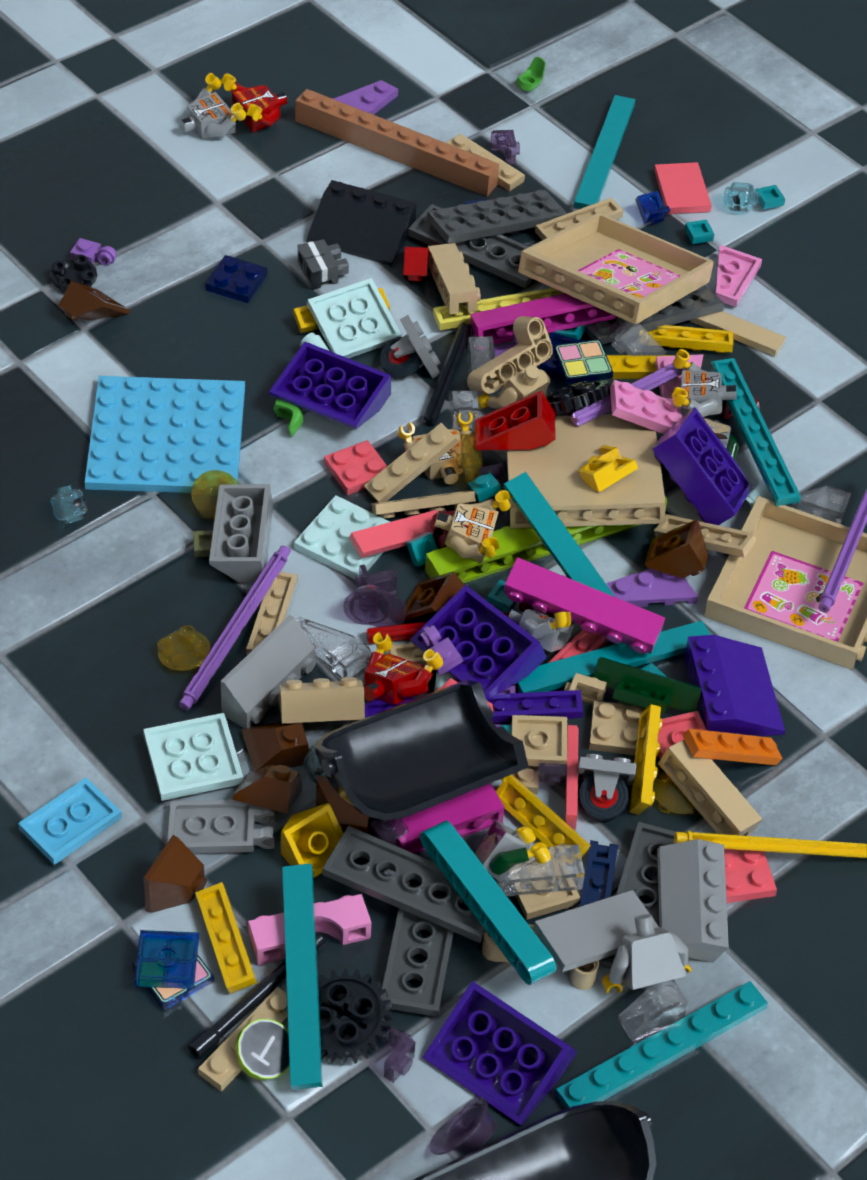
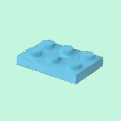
(70, 820)

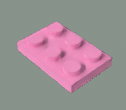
(643, 407)

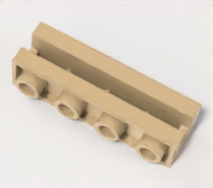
(453, 277)
(710, 791)

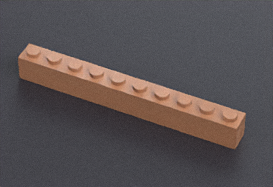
(397, 142)

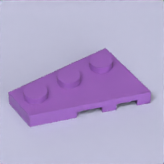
(371, 97)
(652, 587)

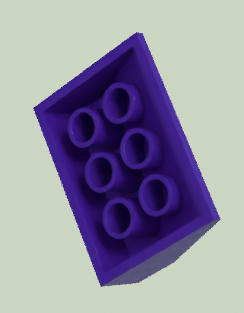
(333, 386)
(703, 468)
(488, 641)
(734, 686)
(499, 1053)

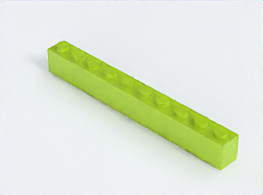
(512, 544)

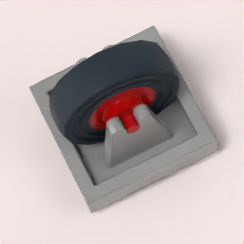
(408, 353)
(604, 788)

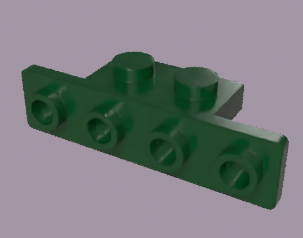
(644, 688)

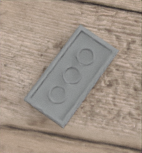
(590, 930)

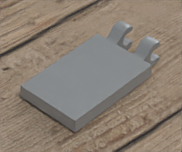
(220, 826)

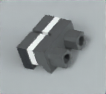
(321, 262)

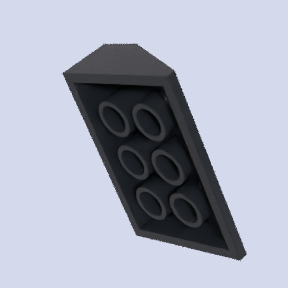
(363, 222)

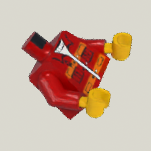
(258, 102)
(394, 677)

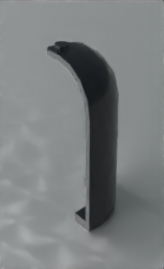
(420, 753)
(574, 1144)

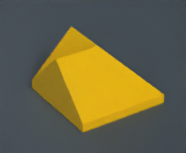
(311, 837)

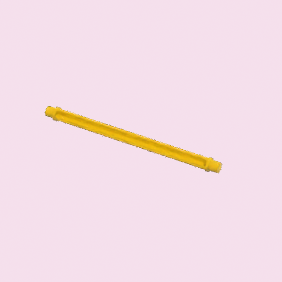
(778, 844)

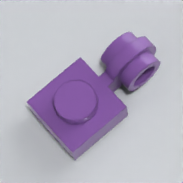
(93, 251)
(445, 648)

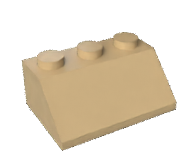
(321, 700)

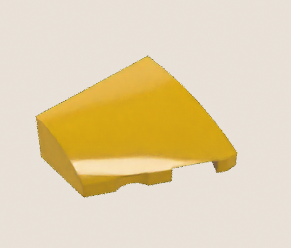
(606, 468)

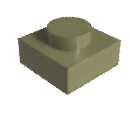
(202, 543)

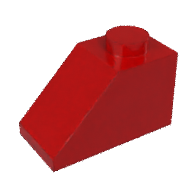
(415, 263)

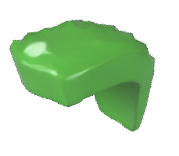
(532, 76)
(290, 412)

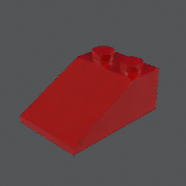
(517, 426)

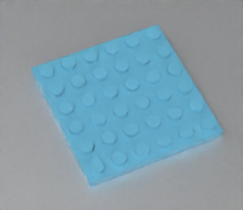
(163, 432)

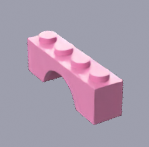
(342, 918)

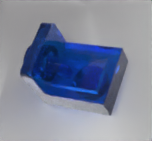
(651, 207)

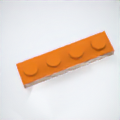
(732, 747)

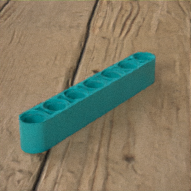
(488, 902)

